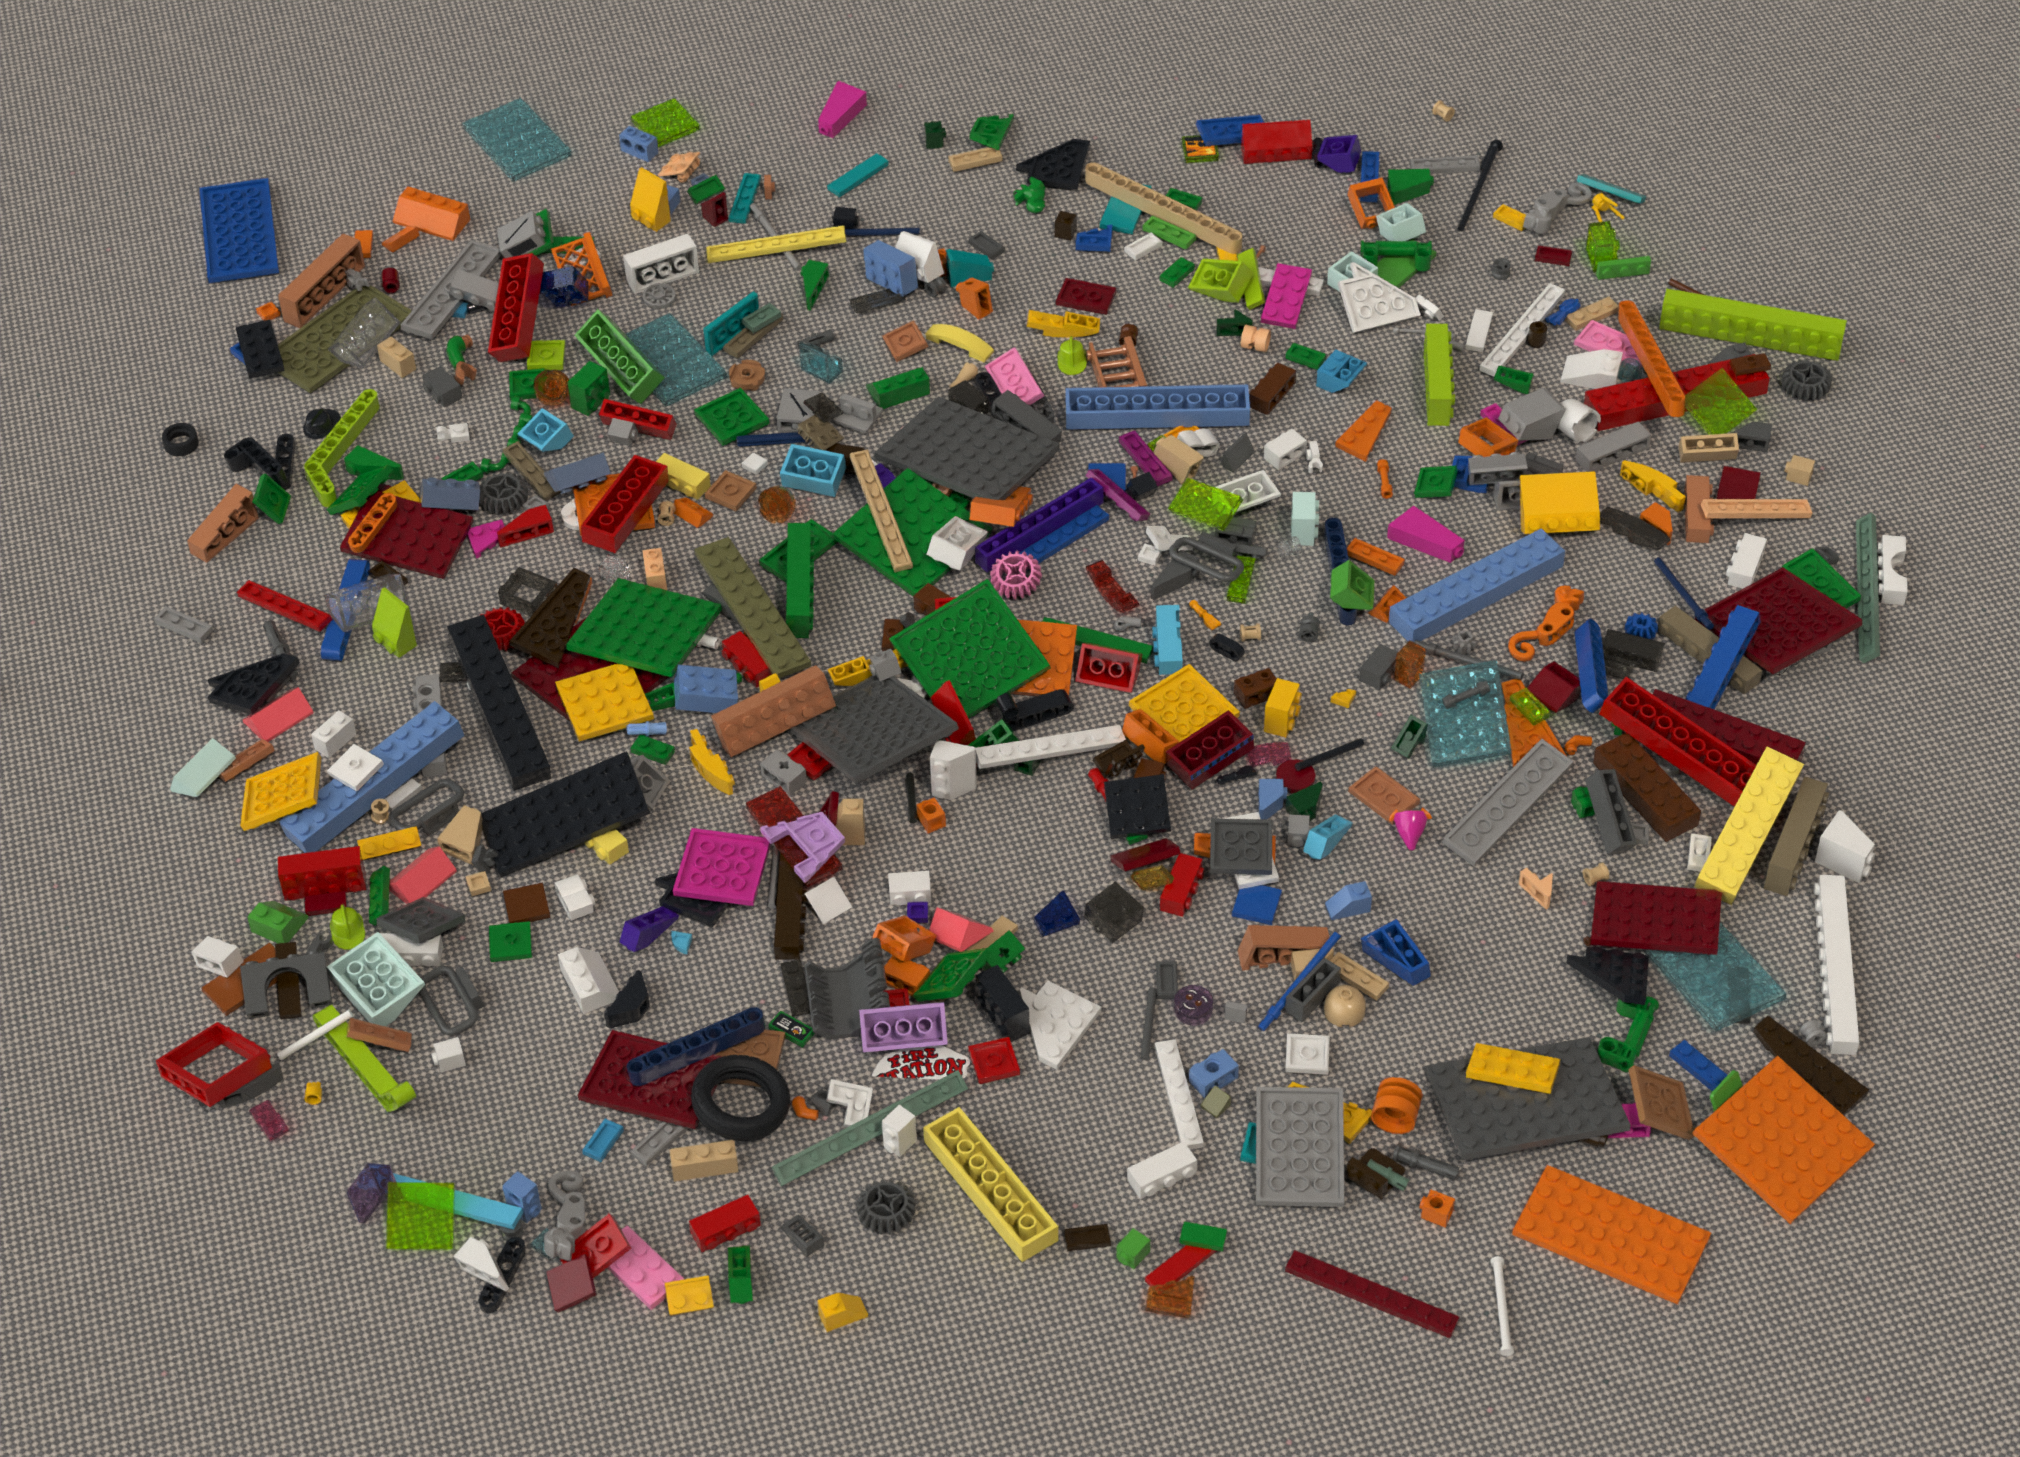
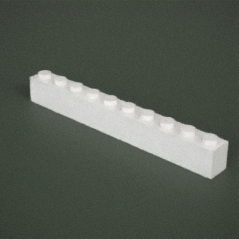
(1837, 965)

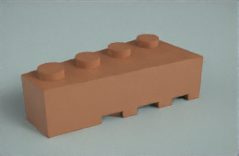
(224, 523)
(1276, 943)

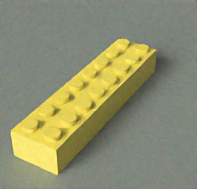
(1749, 824)
(991, 1184)

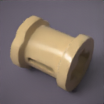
(1443, 111)
(666, 513)
(1250, 632)
(379, 811)
(1596, 874)

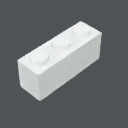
(1746, 560)
(414, 953)
(1162, 1170)

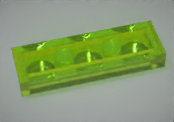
(1239, 588)

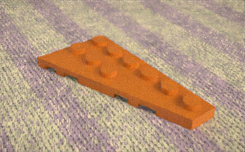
(1521, 731)

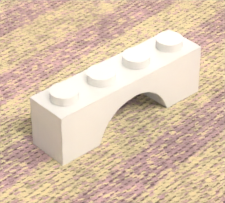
(1892, 585)

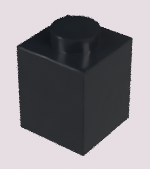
(846, 217)
(1141, 487)

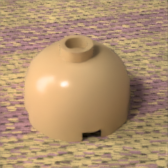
(1344, 1006)

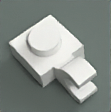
(456, 433)
(1314, 456)

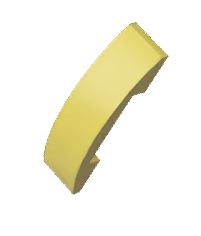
(959, 337)

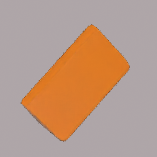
(401, 238)
(692, 512)
(1382, 607)

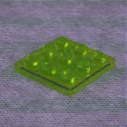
(666, 122)
(1719, 404)
(420, 1215)

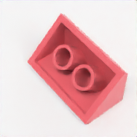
(279, 715)
(422, 875)
(957, 930)

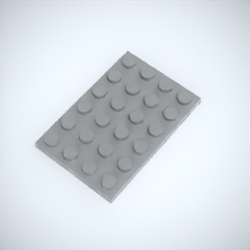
(1299, 1147)

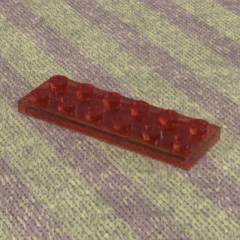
(778, 807)

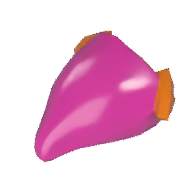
(1410, 825)

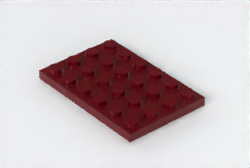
(413, 536)
(1656, 917)
(661, 1099)

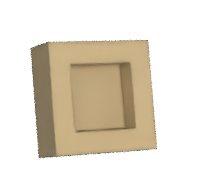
(478, 883)

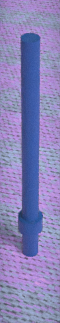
(1275, 1011)

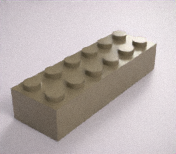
(1797, 836)

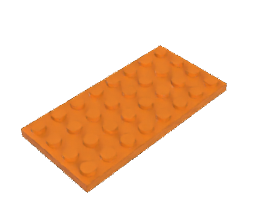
(1612, 1234)

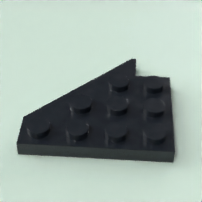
(1059, 165)
(251, 685)
(701, 910)
(1615, 971)

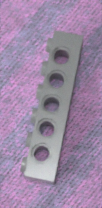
(427, 691)

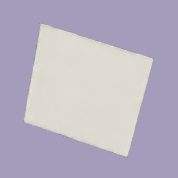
(828, 900)

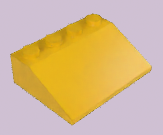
(1559, 502)

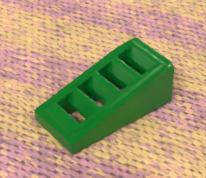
(1520, 380)
(665, 691)

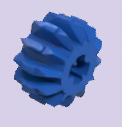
(1641, 626)

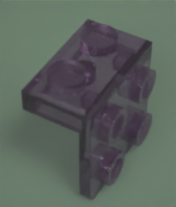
(370, 1190)

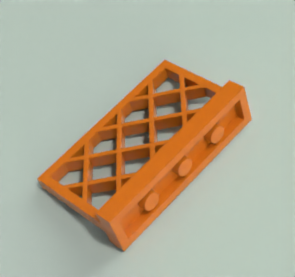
(594, 262)

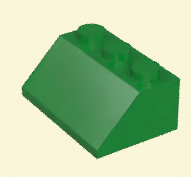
(900, 388)

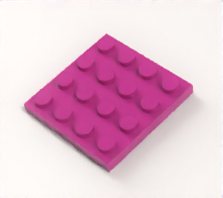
(722, 867)

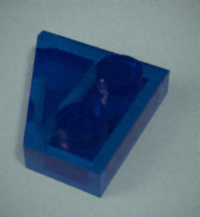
(1056, 916)

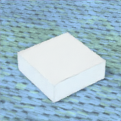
(754, 463)
(1149, 554)

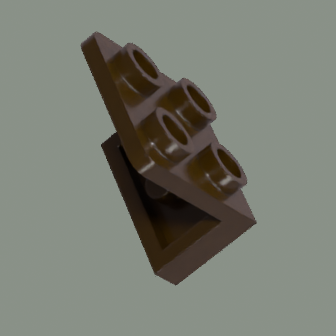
(1118, 758)
(1368, 1178)

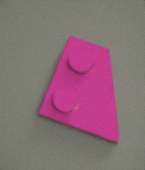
(484, 536)

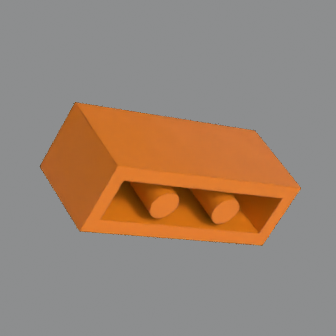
(1144, 730)

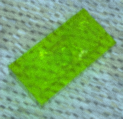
(1529, 706)

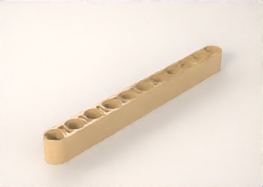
(1163, 207)

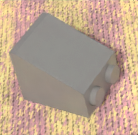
(1533, 415)

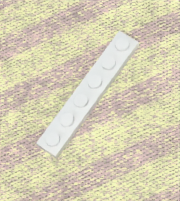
(1179, 1094)

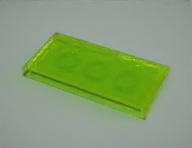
(1205, 504)

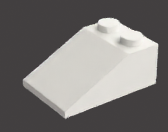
(1592, 369)
(956, 543)

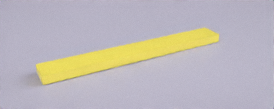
(776, 244)

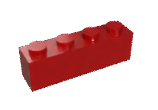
(645, 420)

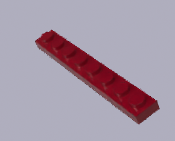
(1372, 1294)

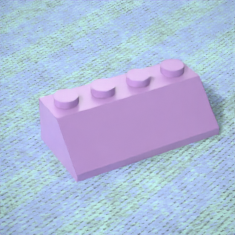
(903, 1027)

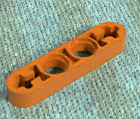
(369, 521)

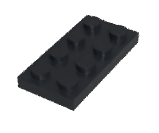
(260, 349)

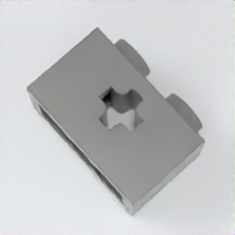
(783, 772)

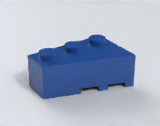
(1397, 952)

